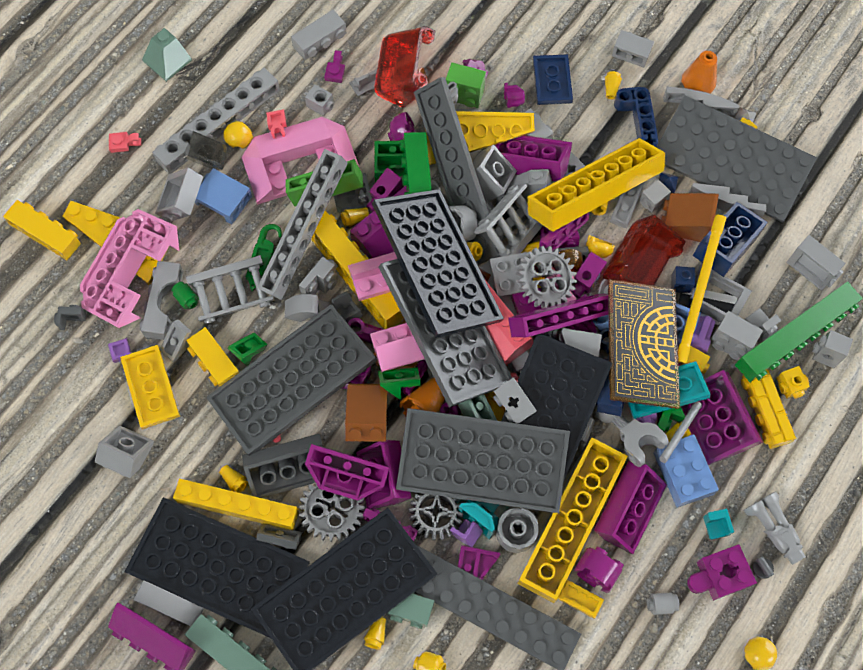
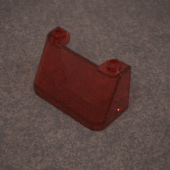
(398, 64)
(644, 252)

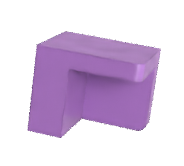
(467, 532)

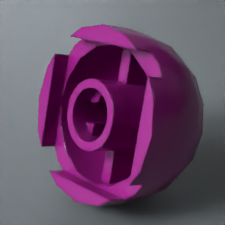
(399, 125)

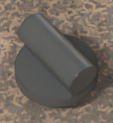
(763, 568)

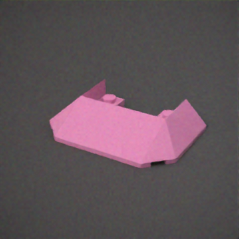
(265, 155)
(118, 261)
(392, 345)

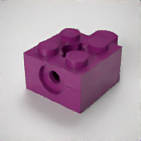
(722, 573)

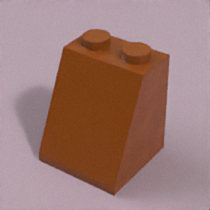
(690, 214)
(366, 413)

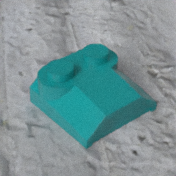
(474, 512)

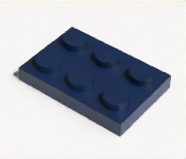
(552, 79)

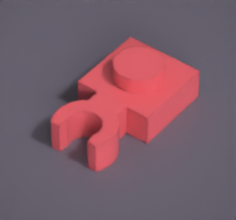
(276, 122)

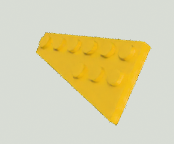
(490, 128)
(97, 227)

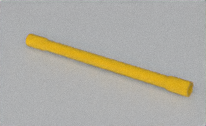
(716, 231)

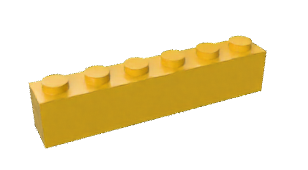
(235, 504)

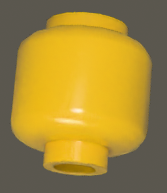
(429, 661)

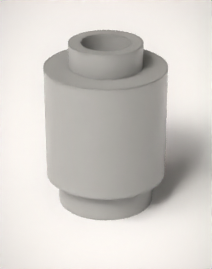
(663, 603)

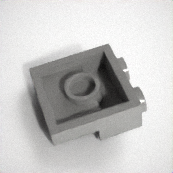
(321, 277)

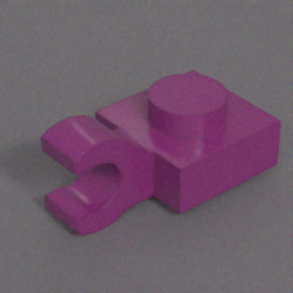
(335, 70)

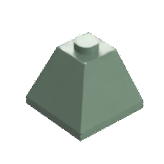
(165, 55)

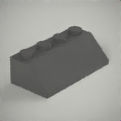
(279, 467)

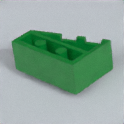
(387, 155)

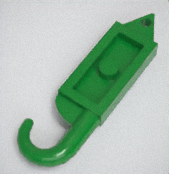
(264, 249)

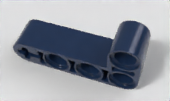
(639, 106)

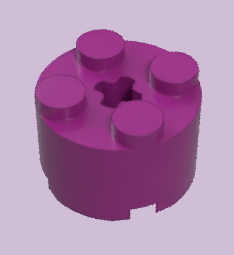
(599, 569)

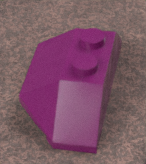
(345, 473)

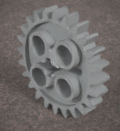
(542, 259)
(321, 523)

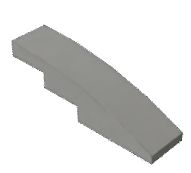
(676, 94)
(727, 200)

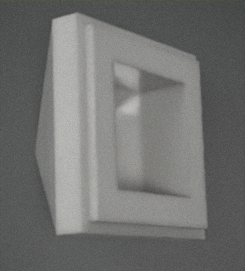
(749, 115)

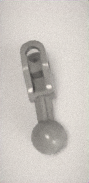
(635, 435)

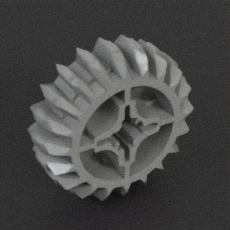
(445, 513)

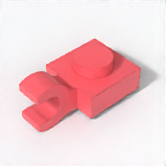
(121, 141)

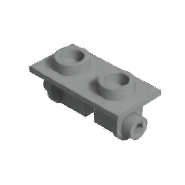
(364, 83)

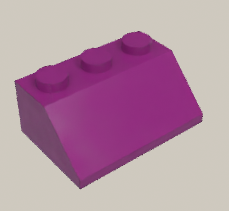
(389, 455)

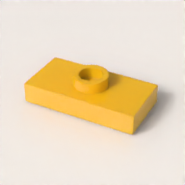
(580, 599)

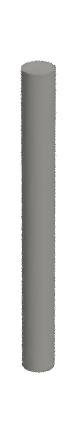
(680, 432)

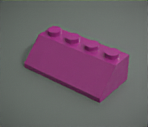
(537, 153)
(630, 507)
(150, 638)

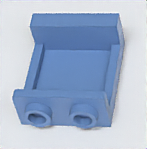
(223, 195)

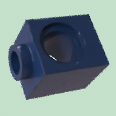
(683, 279)

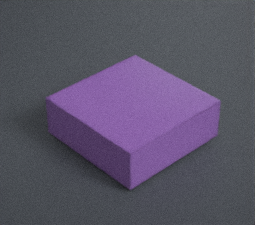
(119, 349)

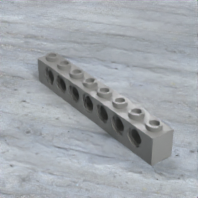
(215, 128)
(302, 224)

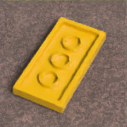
(150, 387)

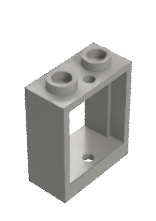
(179, 195)
(816, 263)
(729, 286)

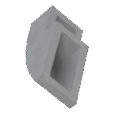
(168, 603)

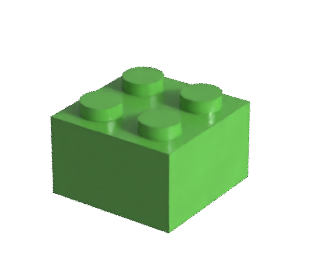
(469, 84)

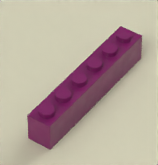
(558, 316)

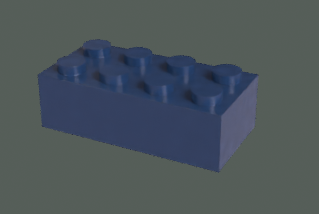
(739, 233)

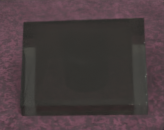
(205, 151)

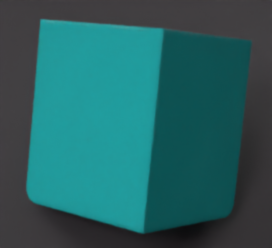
(718, 524)

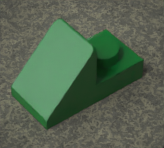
(247, 348)
(394, 379)
(667, 416)

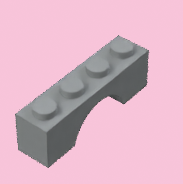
(165, 276)

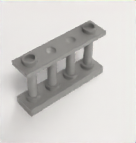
(525, 232)
(216, 276)

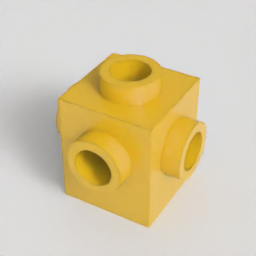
(793, 383)

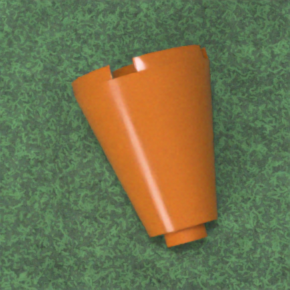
(701, 73)
(426, 398)

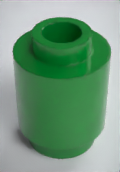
(185, 295)

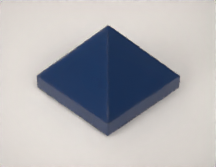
(669, 181)

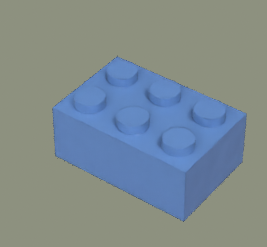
(687, 472)

